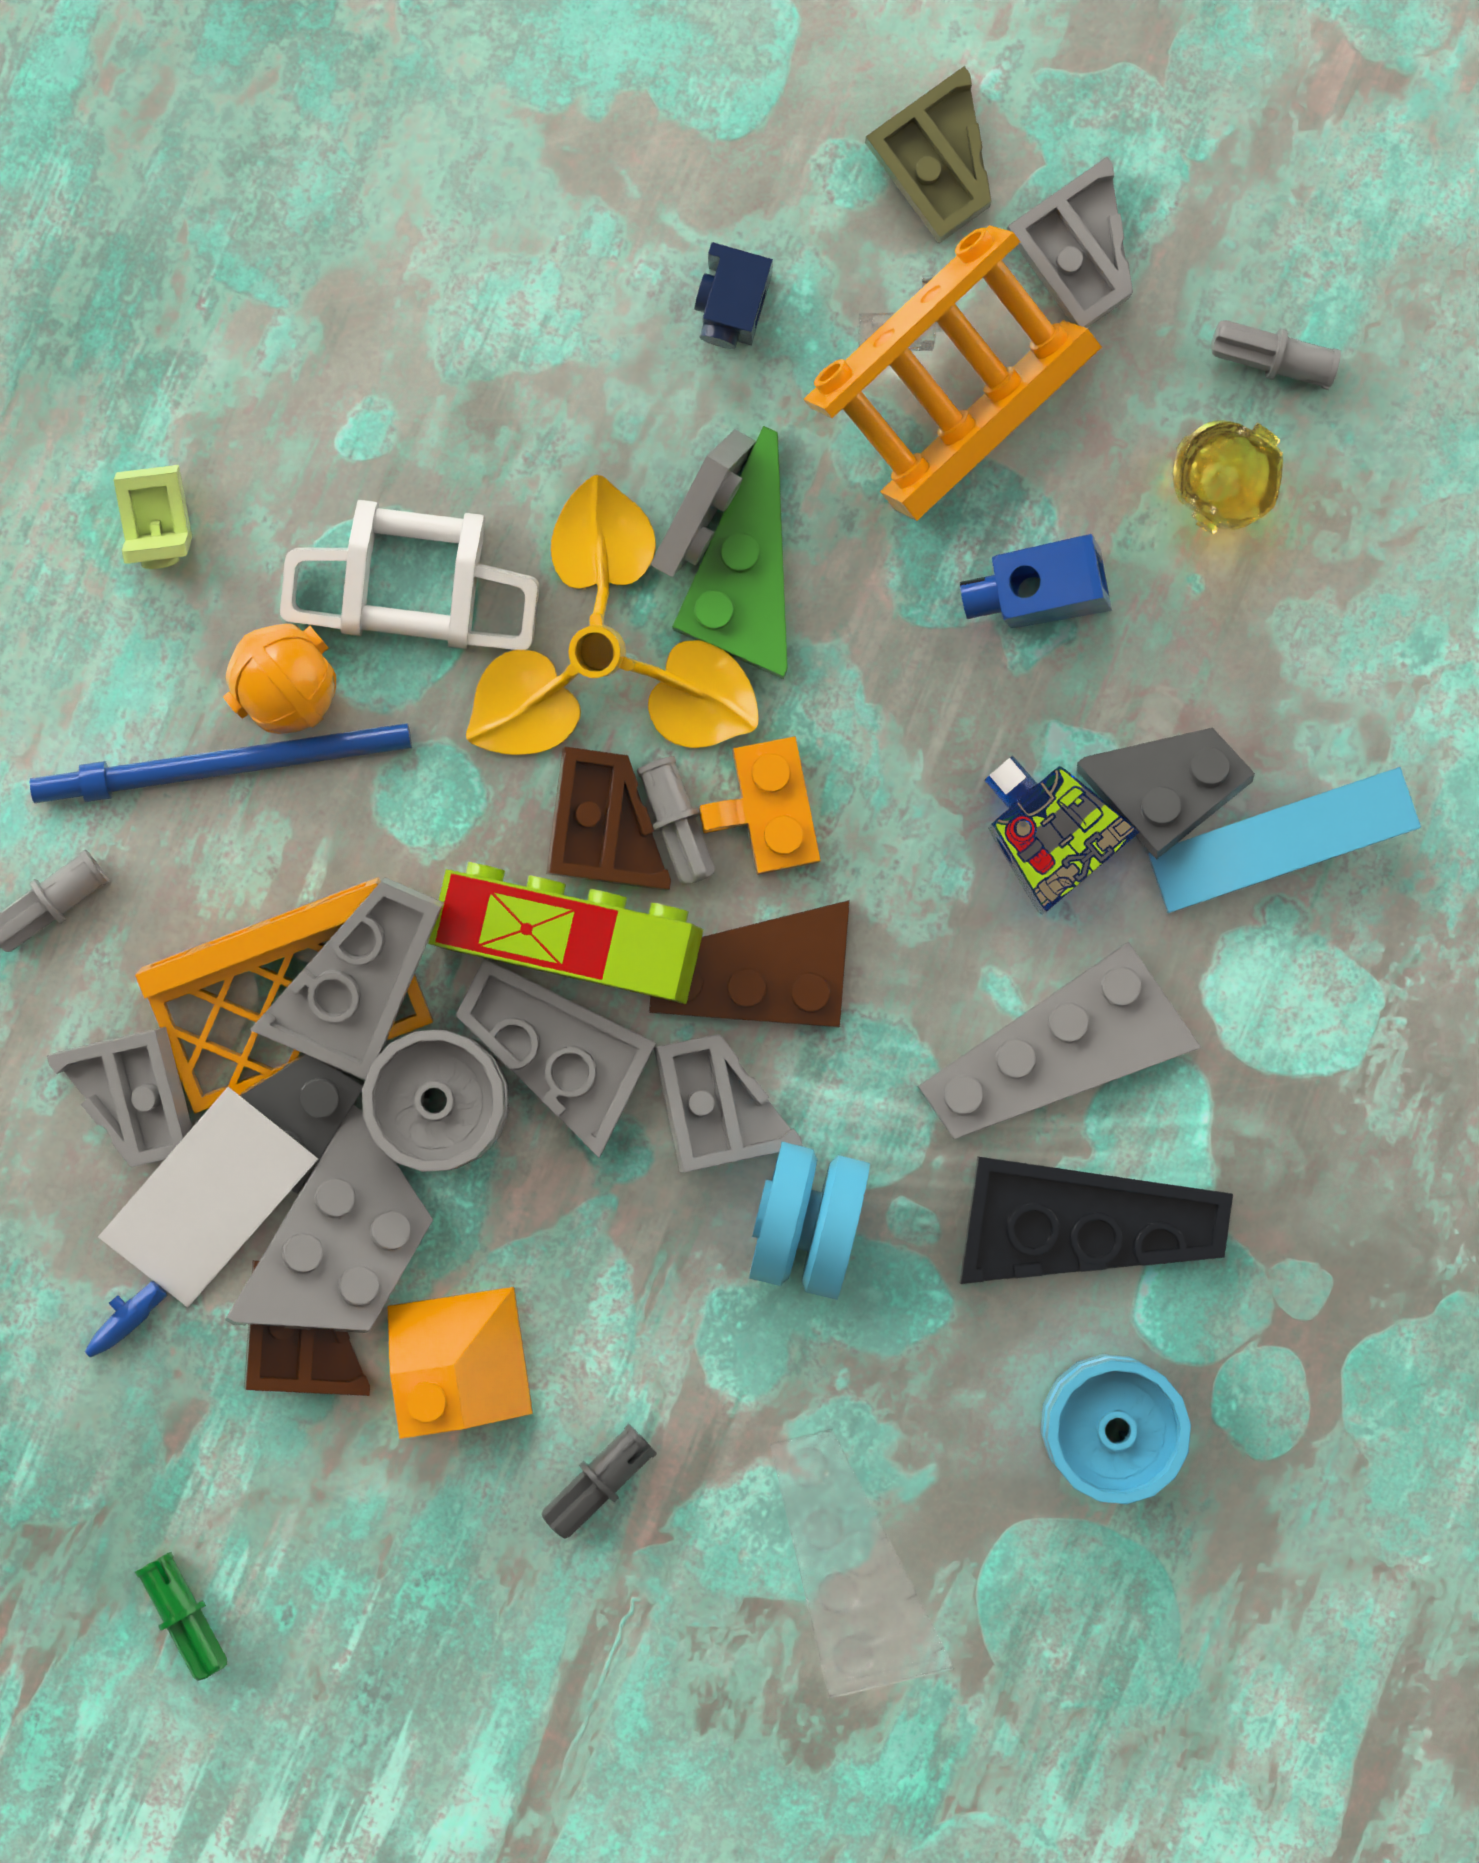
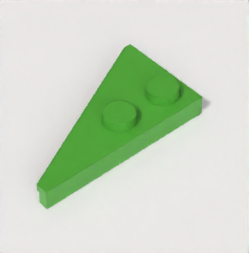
(740, 582)

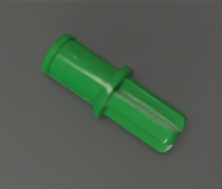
(182, 1617)

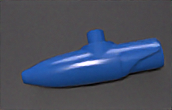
(126, 1318)

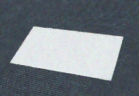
(208, 1197)

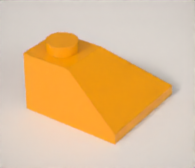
(457, 1362)

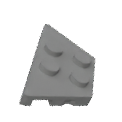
(338, 1242)

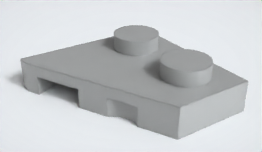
(1078, 246)

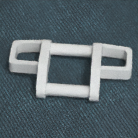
(454, 627)

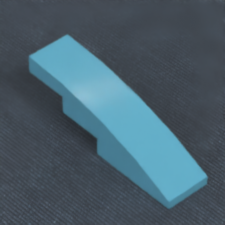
(1285, 840)

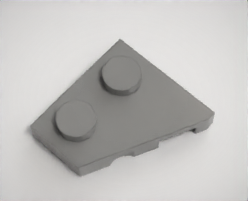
(711, 490)
(131, 1092)
(716, 1106)

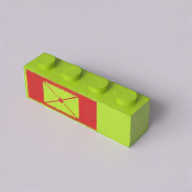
(567, 935)

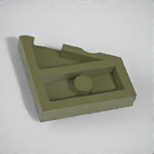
(937, 156)

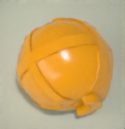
(281, 678)

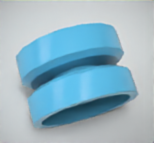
(808, 1220)
(1147, 1452)

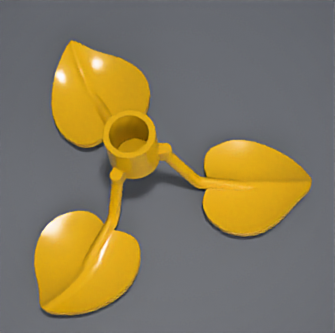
(525, 705)

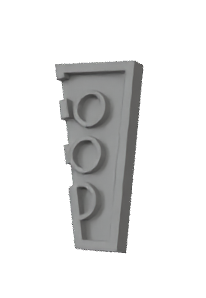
(1072, 1041)

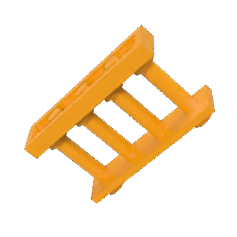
(1009, 392)

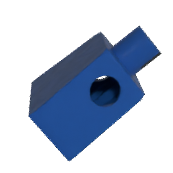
(1070, 584)

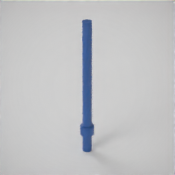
(98, 781)

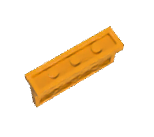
(244, 952)

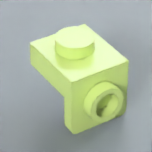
(153, 516)

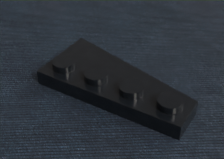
(1065, 1221)

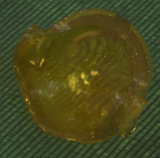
(1228, 474)

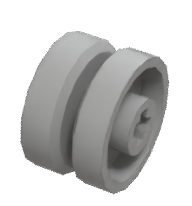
(398, 1091)

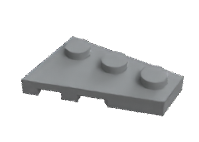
(357, 982)
(559, 1049)

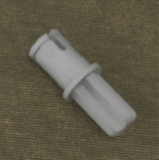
(1276, 353)
(676, 820)
(49, 900)

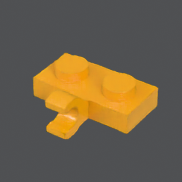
(771, 806)

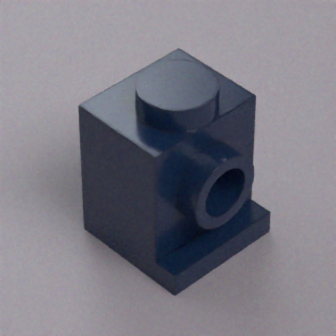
(733, 296)

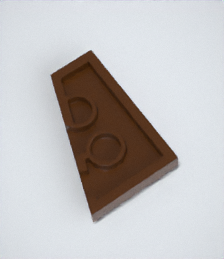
(771, 971)

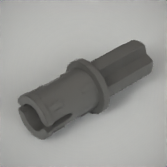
(598, 1482)

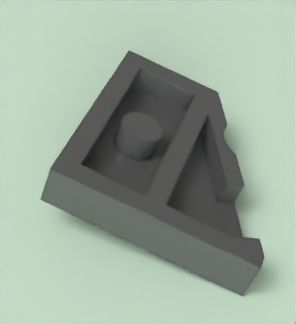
(1167, 784)
(306, 1102)

